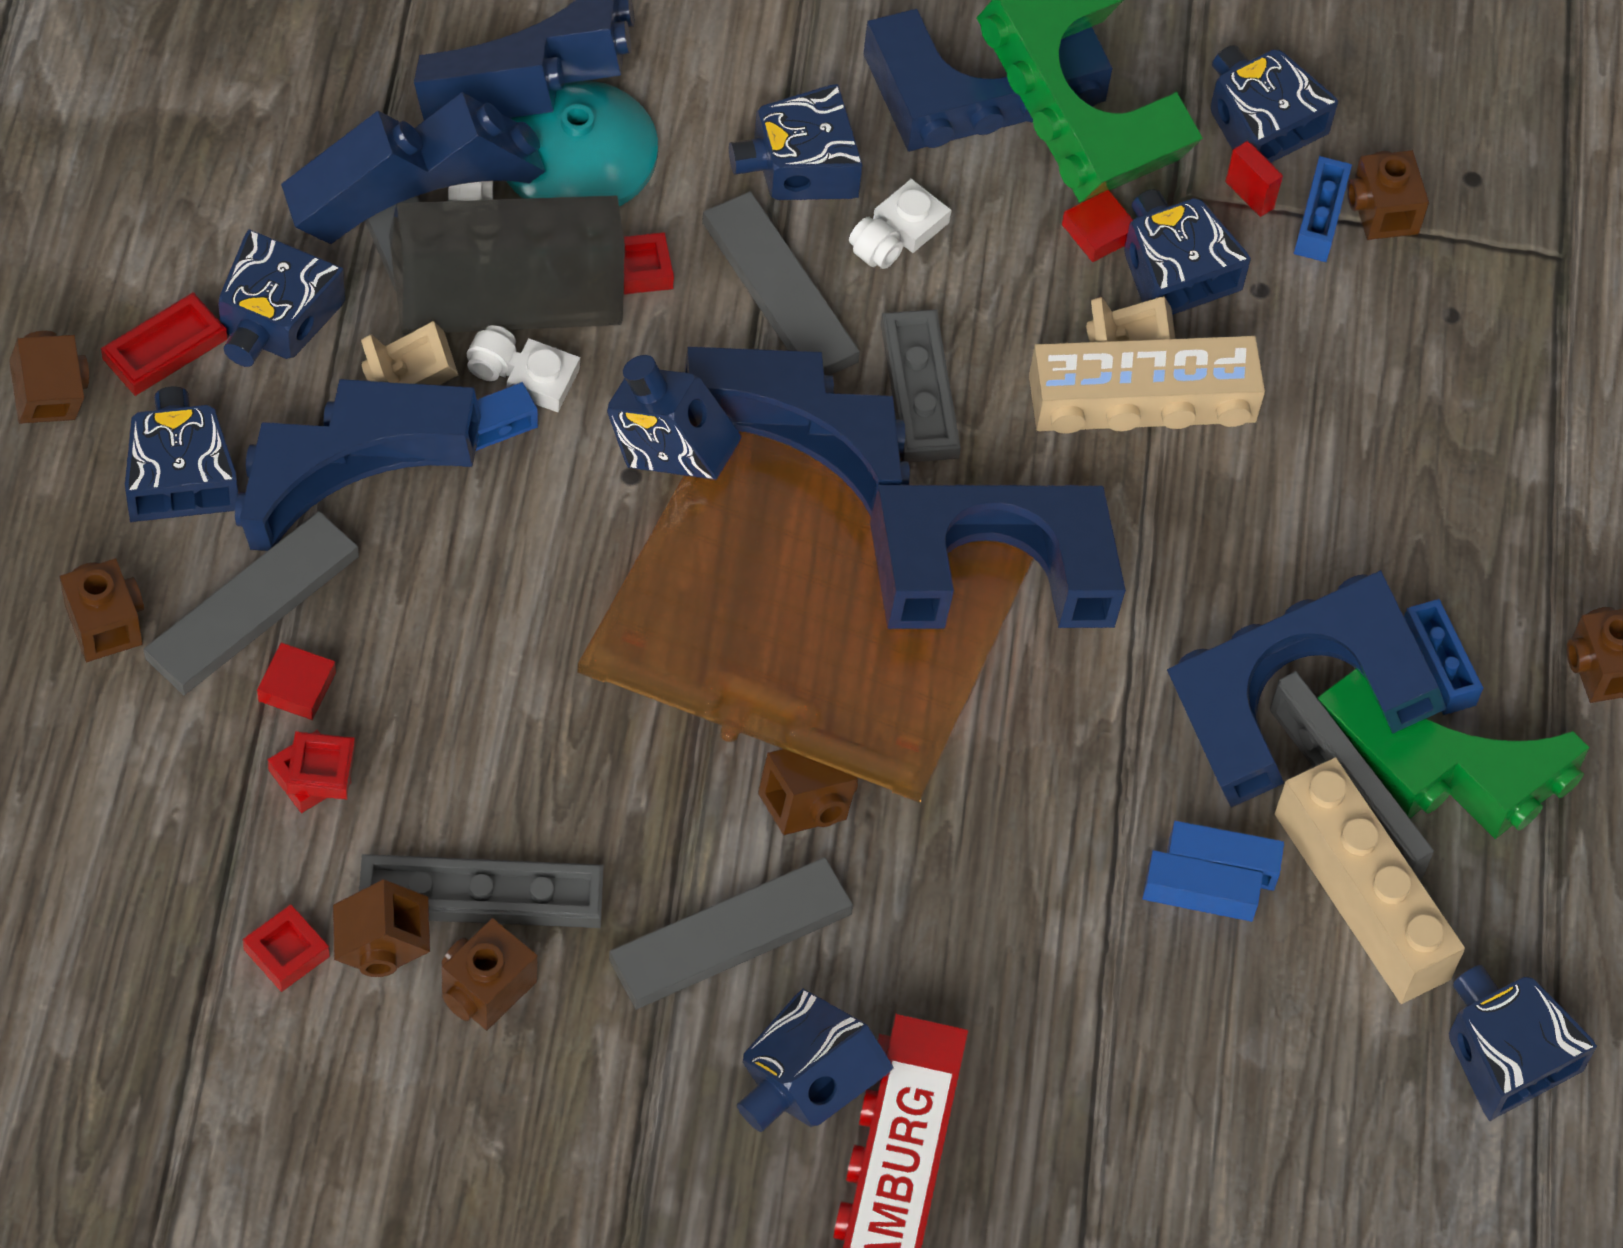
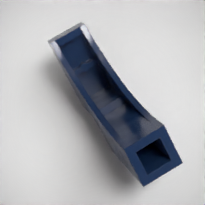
(528, 67)
(392, 162)
(795, 404)
(363, 434)

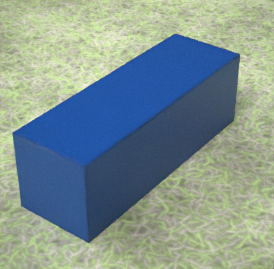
(1322, 209)
(506, 415)
(1444, 655)
(1228, 849)
(1202, 886)

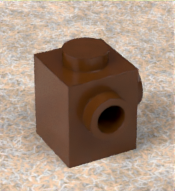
(1388, 194)
(48, 377)
(102, 608)
(1598, 653)
(804, 792)
(381, 928)
(487, 974)

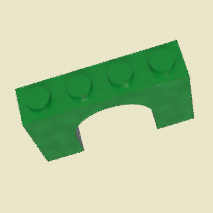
(1090, 145)

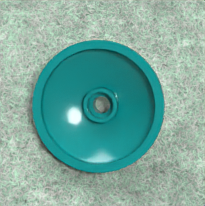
(602, 157)

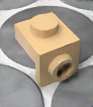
(1137, 322)
(413, 359)

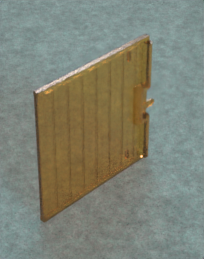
(773, 621)

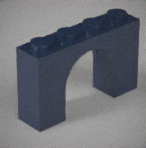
(940, 104)
(1056, 525)
(1352, 624)

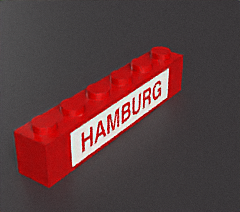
(905, 1137)

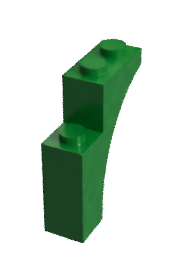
(1426, 762)

